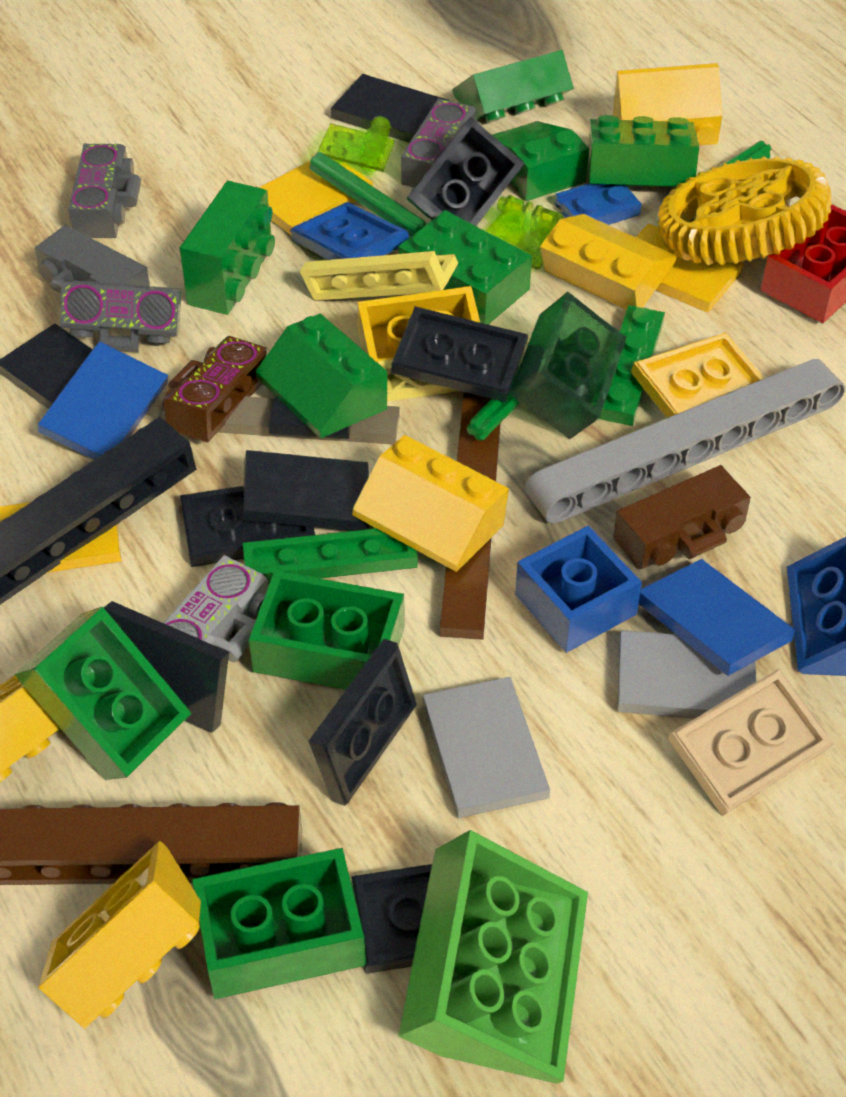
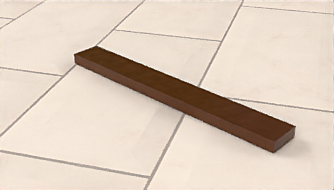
(467, 588)

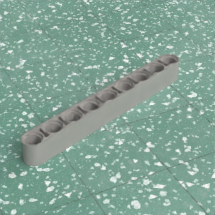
(683, 440)

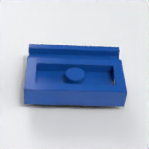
(600, 201)

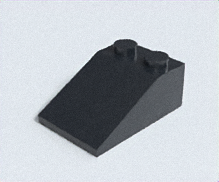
(466, 175)

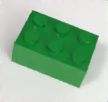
(642, 151)
(227, 247)
(485, 262)
(322, 628)
(103, 694)
(279, 923)

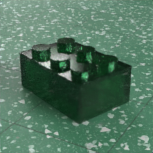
(568, 366)

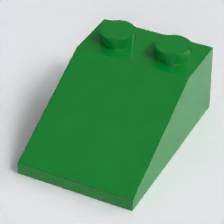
(552, 158)

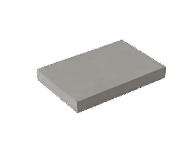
(671, 678)
(485, 747)

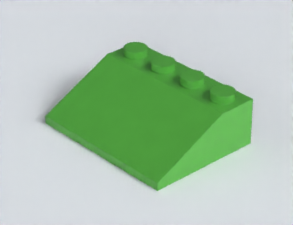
(495, 961)

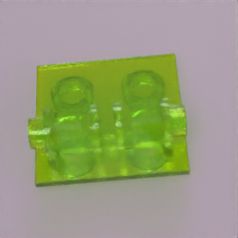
(366, 149)
(524, 226)

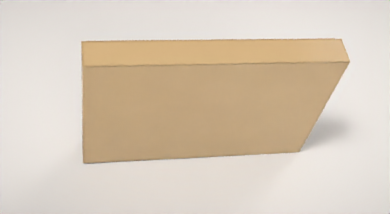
(750, 741)

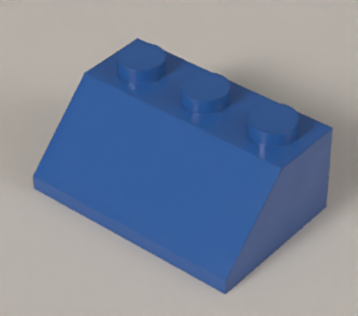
(819, 610)

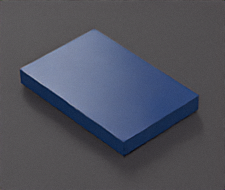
(348, 234)
(102, 402)
(715, 616)

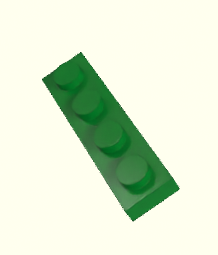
(642, 331)
(330, 554)

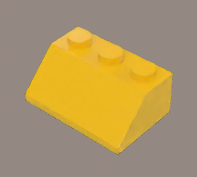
(673, 92)
(605, 260)
(385, 319)
(432, 502)
(22, 725)
(121, 937)

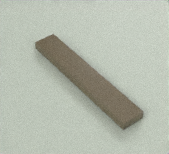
(254, 414)

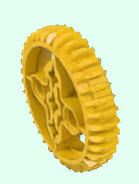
(744, 210)

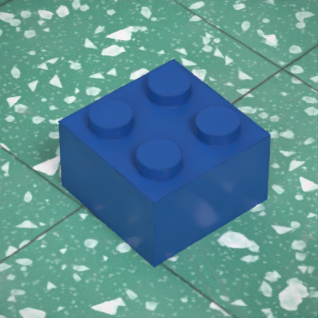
(577, 588)

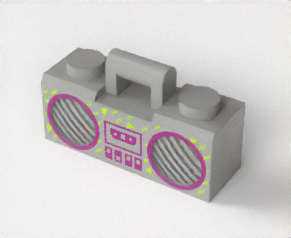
(223, 607)

